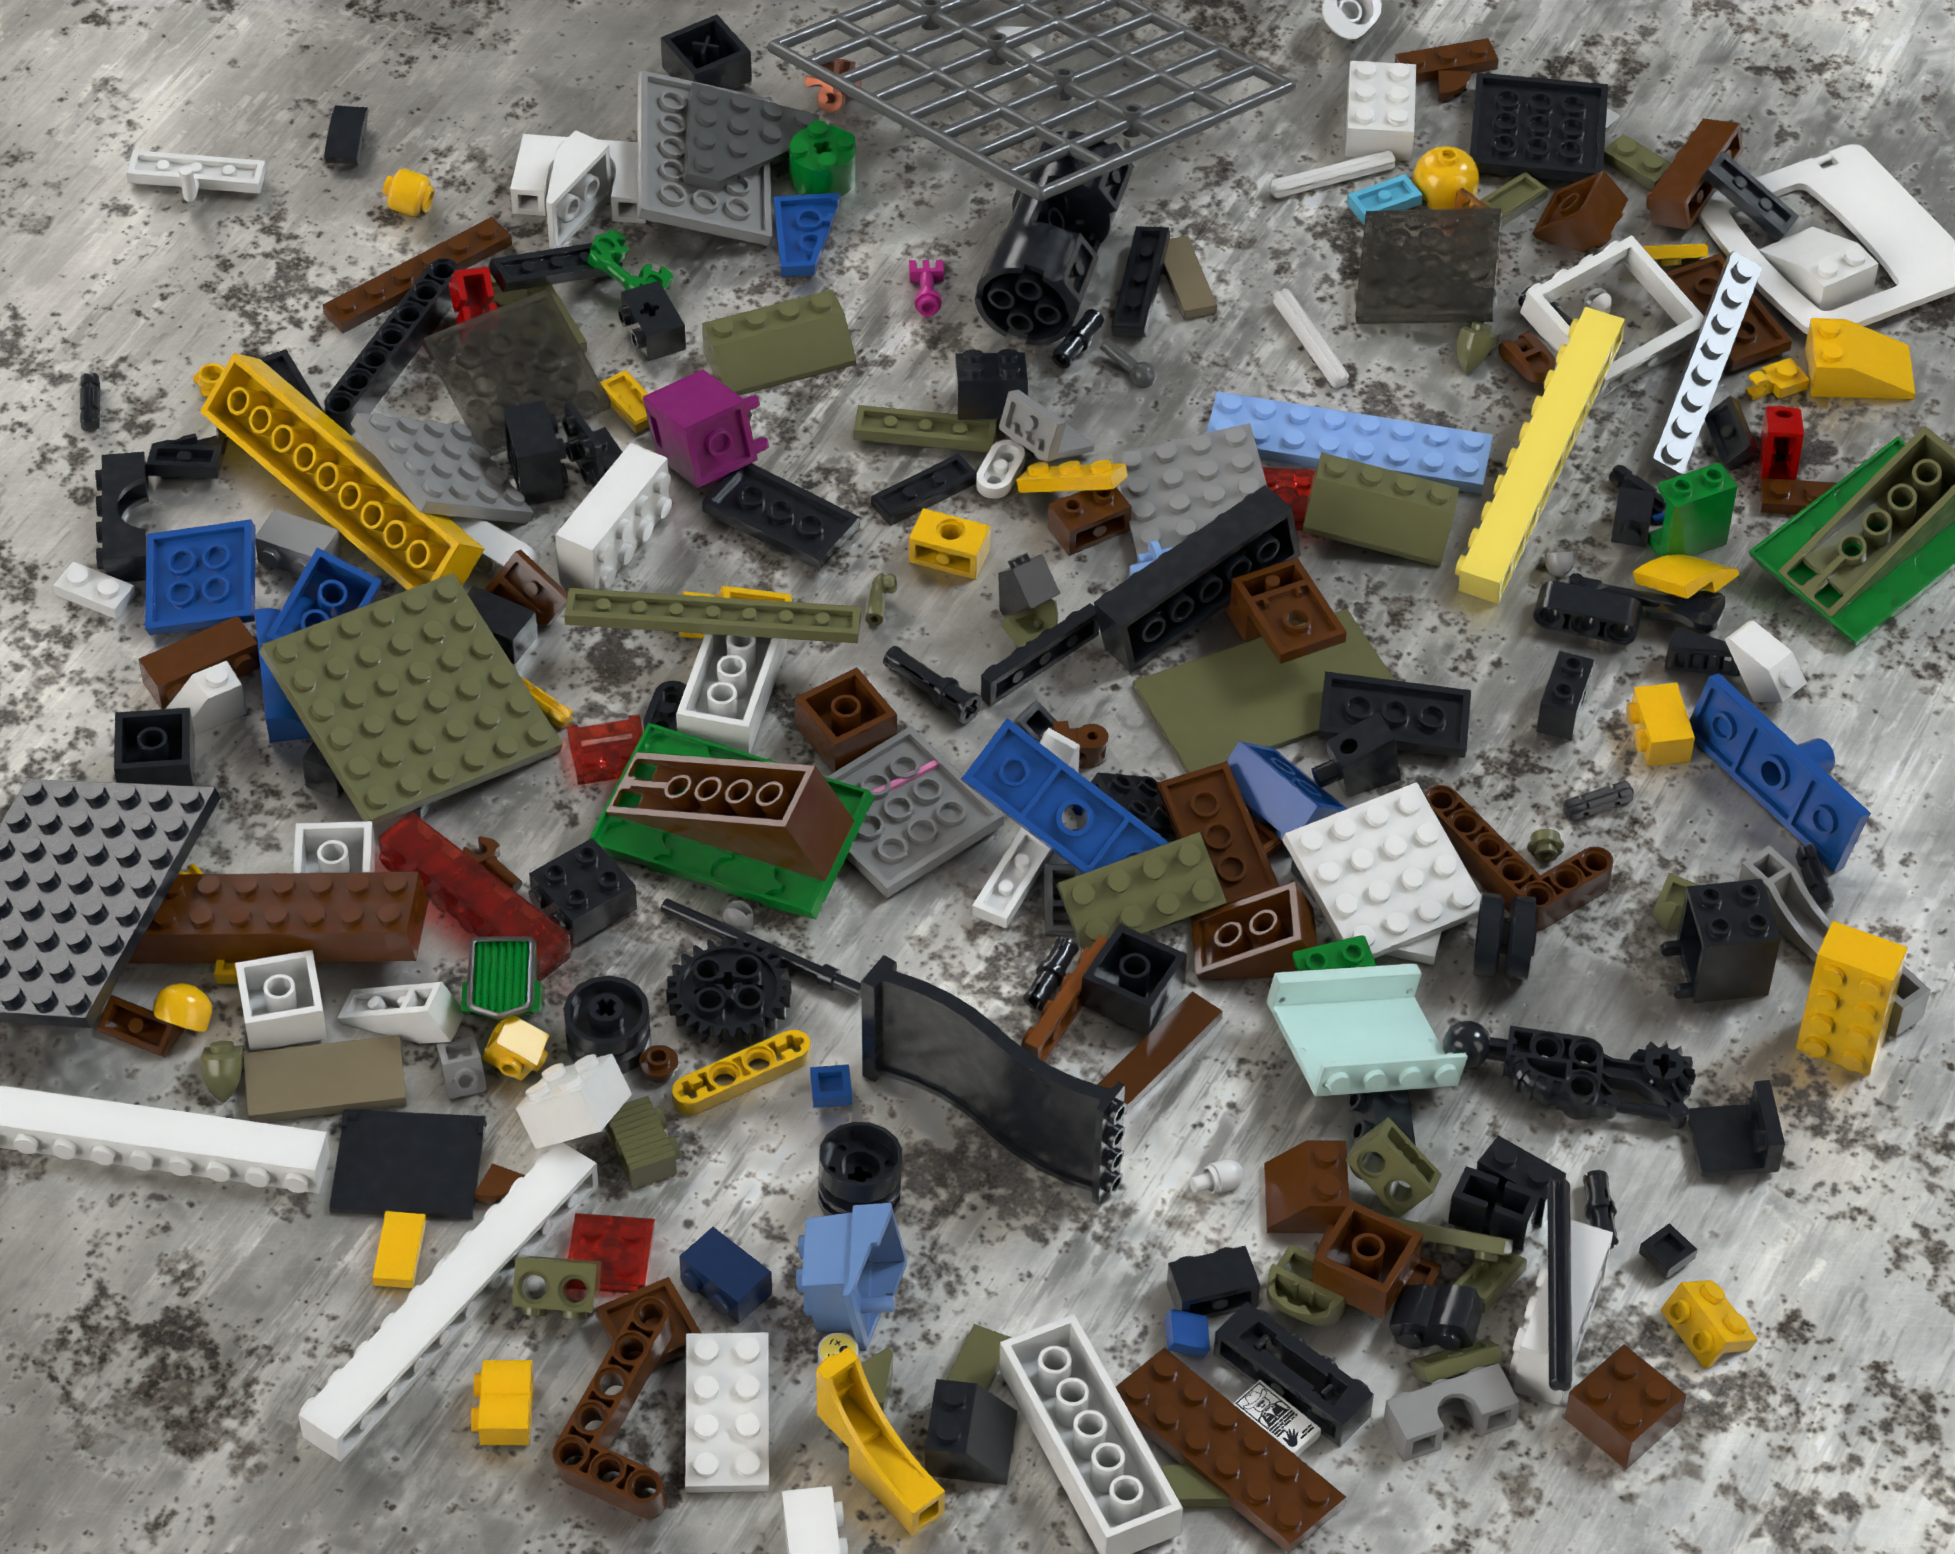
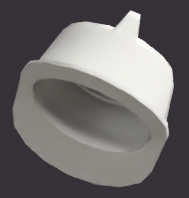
(1351, 17)

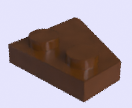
(530, 587)

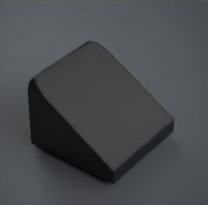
(1035, 720)

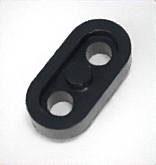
(661, 710)

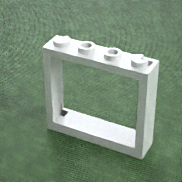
(1646, 357)

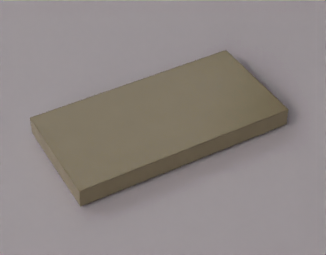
(324, 1079)

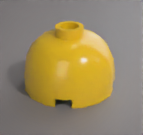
(1444, 172)

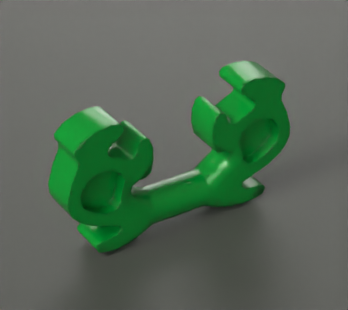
(608, 251)

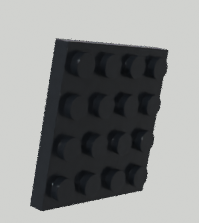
(1538, 127)

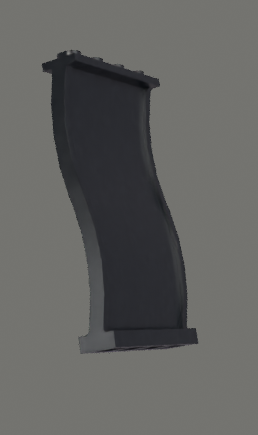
(968, 1061)

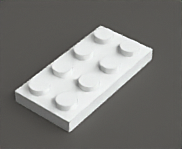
(727, 1412)

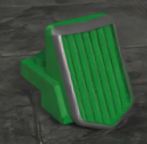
(502, 978)

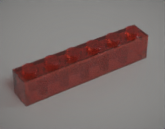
(470, 891)

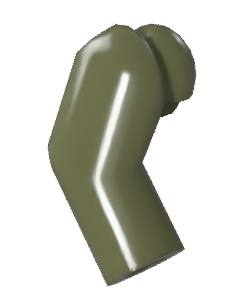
(876, 600)

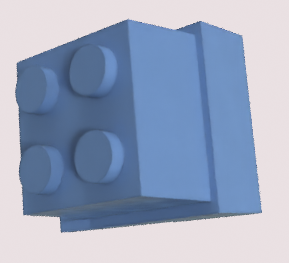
(851, 1269)

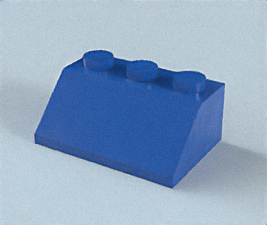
(1278, 789)

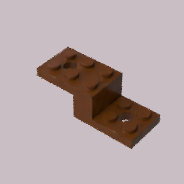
(1277, 600)

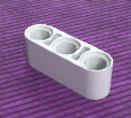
(498, 545)

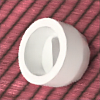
(1598, 300)

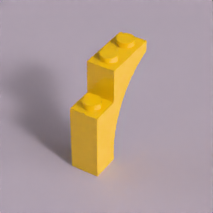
(875, 1449)

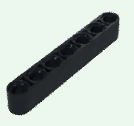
(392, 345)

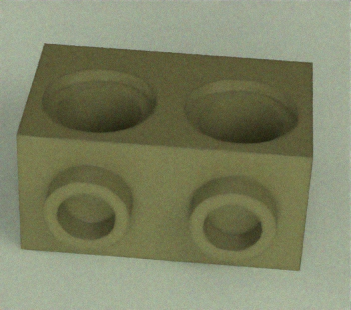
(1400, 1163)
(556, 1274)

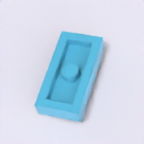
(1392, 194)

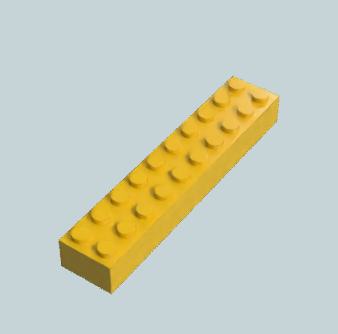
(335, 475)

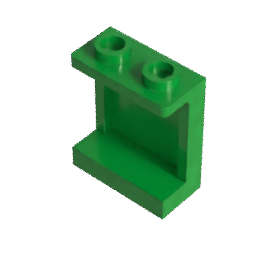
(1696, 512)

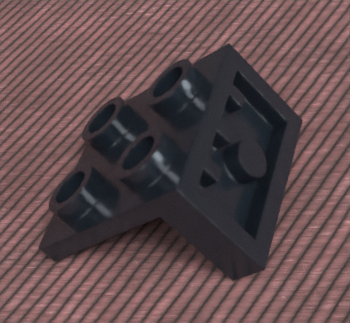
(590, 449)
(1138, 797)
(1738, 1136)

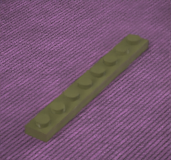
(713, 615)

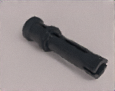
(944, 691)

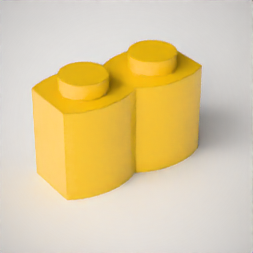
(504, 1402)

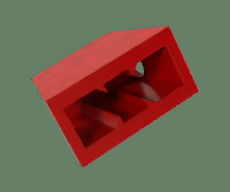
(1782, 433)

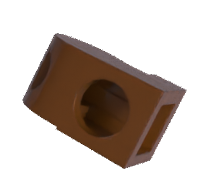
(1092, 742)

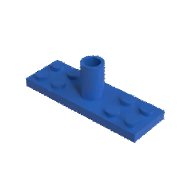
(1778, 773)
(1038, 787)

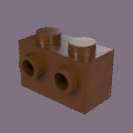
(1088, 518)

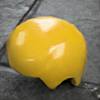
(183, 1006)

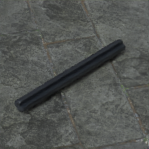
(1559, 1285)

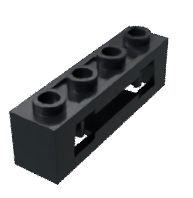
(1294, 1372)

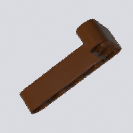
(1508, 873)
(613, 1411)

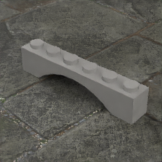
(1807, 925)

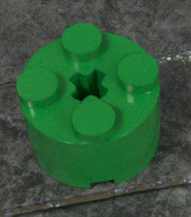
(822, 160)

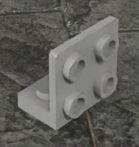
(1040, 429)

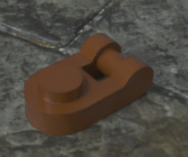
(1528, 356)

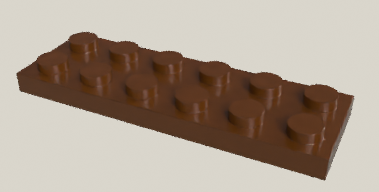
(1229, 1450)

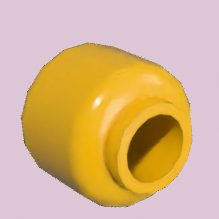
(408, 192)

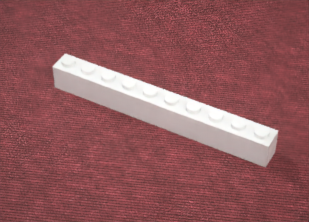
(163, 1140)
(447, 1301)

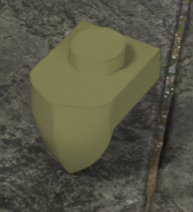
(1474, 344)
(1029, 624)
(1670, 902)
(222, 1068)

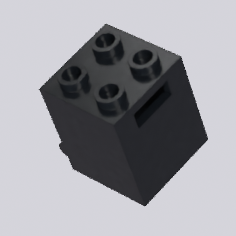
(1725, 942)

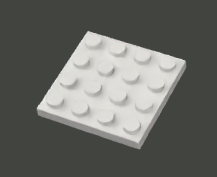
(1385, 871)

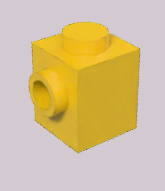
(516, 1048)

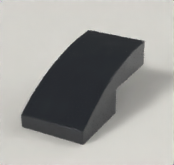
(346, 134)

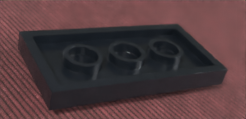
(781, 514)
(1418, 714)

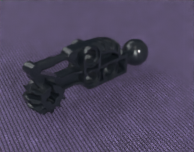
(1563, 1075)

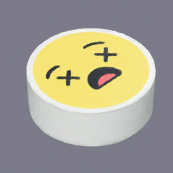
(834, 1344)

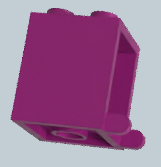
(702, 428)

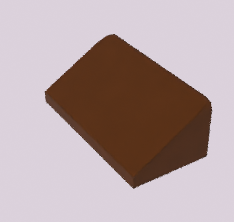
(138, 1026)

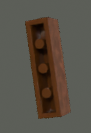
(1682, 189)

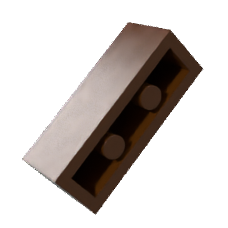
(172, 666)

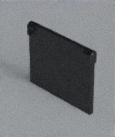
(408, 1163)

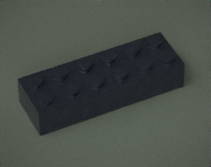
(1194, 578)

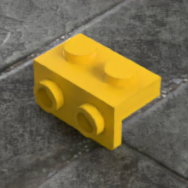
(1707, 1321)

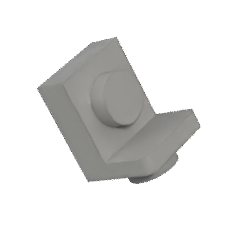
(462, 1067)

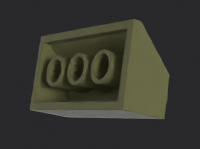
(779, 343)
(1380, 509)

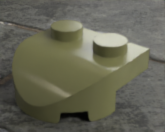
(1294, 1293)

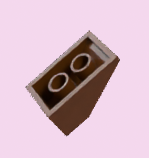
(1254, 935)

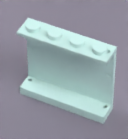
(1360, 1030)

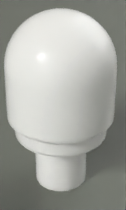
(1218, 1177)

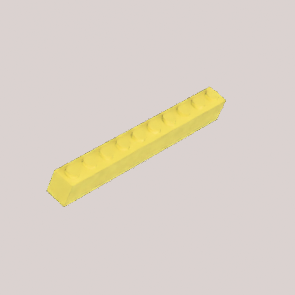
(1540, 456)

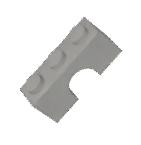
(1478, 1396)

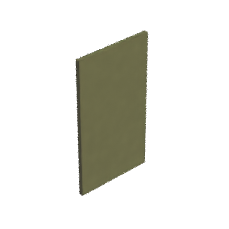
(1249, 696)

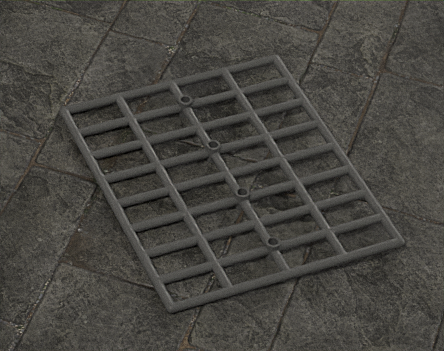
(1062, 82)

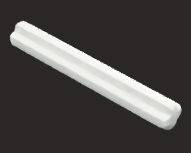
(1332, 174)
(1311, 338)

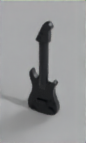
(1700, 611)

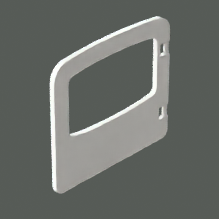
(1876, 211)

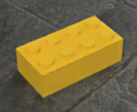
(1851, 997)

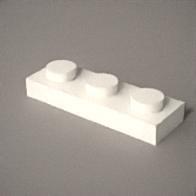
(1012, 879)

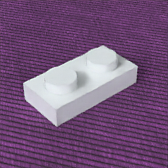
(94, 590)

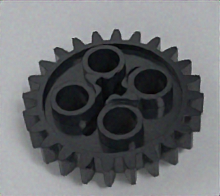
(730, 984)

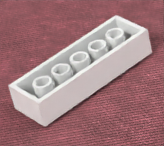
(1090, 1438)

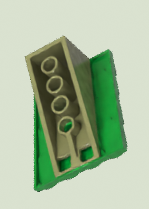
(1871, 538)

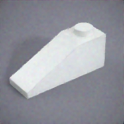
(414, 1011)

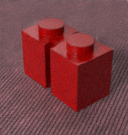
(471, 293)

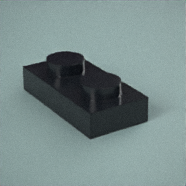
(1730, 433)

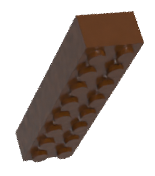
(287, 913)

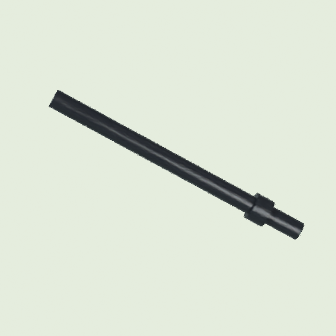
(825, 975)

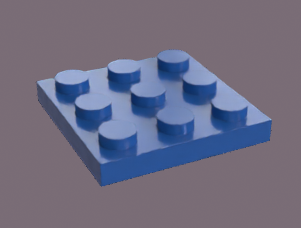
(200, 577)

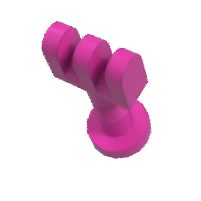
(927, 300)

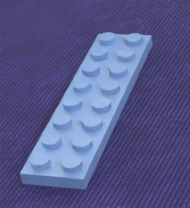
(1301, 432)

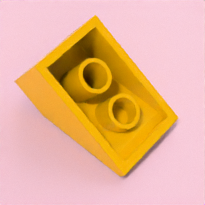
(1856, 362)

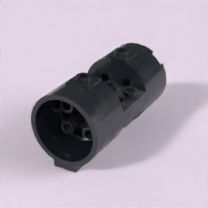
(1050, 250)

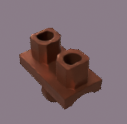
(829, 98)

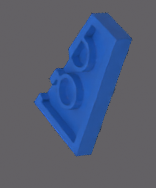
(803, 230)

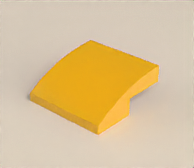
(1684, 575)

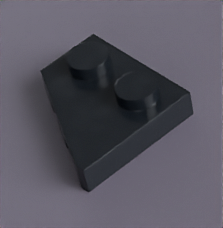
(188, 457)

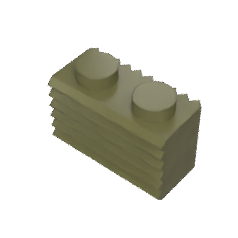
(642, 1143)

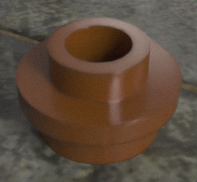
(662, 1070)

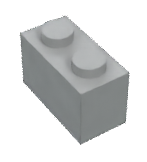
(291, 540)

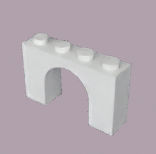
(535, 168)

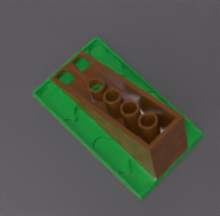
(732, 820)

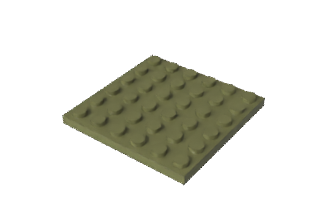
(410, 699)

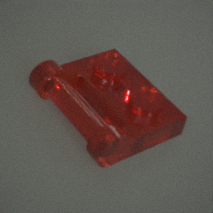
(607, 759)

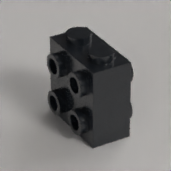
(582, 890)

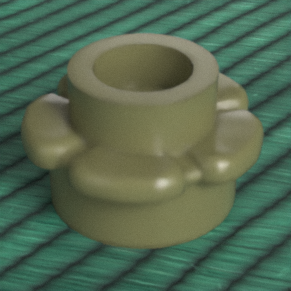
(1545, 845)

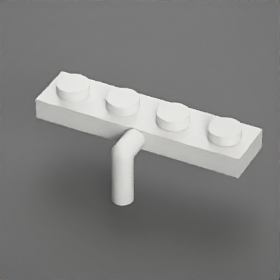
(196, 172)

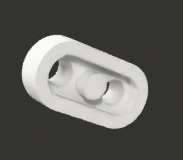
(1000, 469)

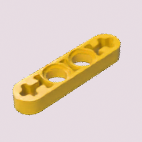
(738, 1067)

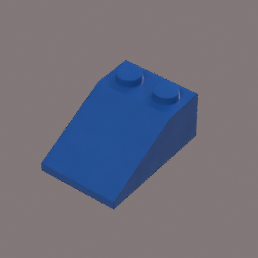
(323, 592)

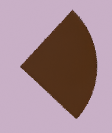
(1452, 83)
(496, 1184)

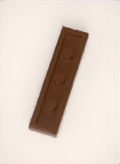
(1163, 1048)

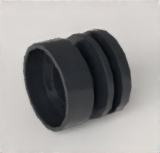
(859, 1167)

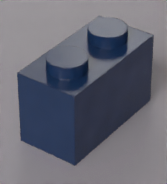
(725, 1275)

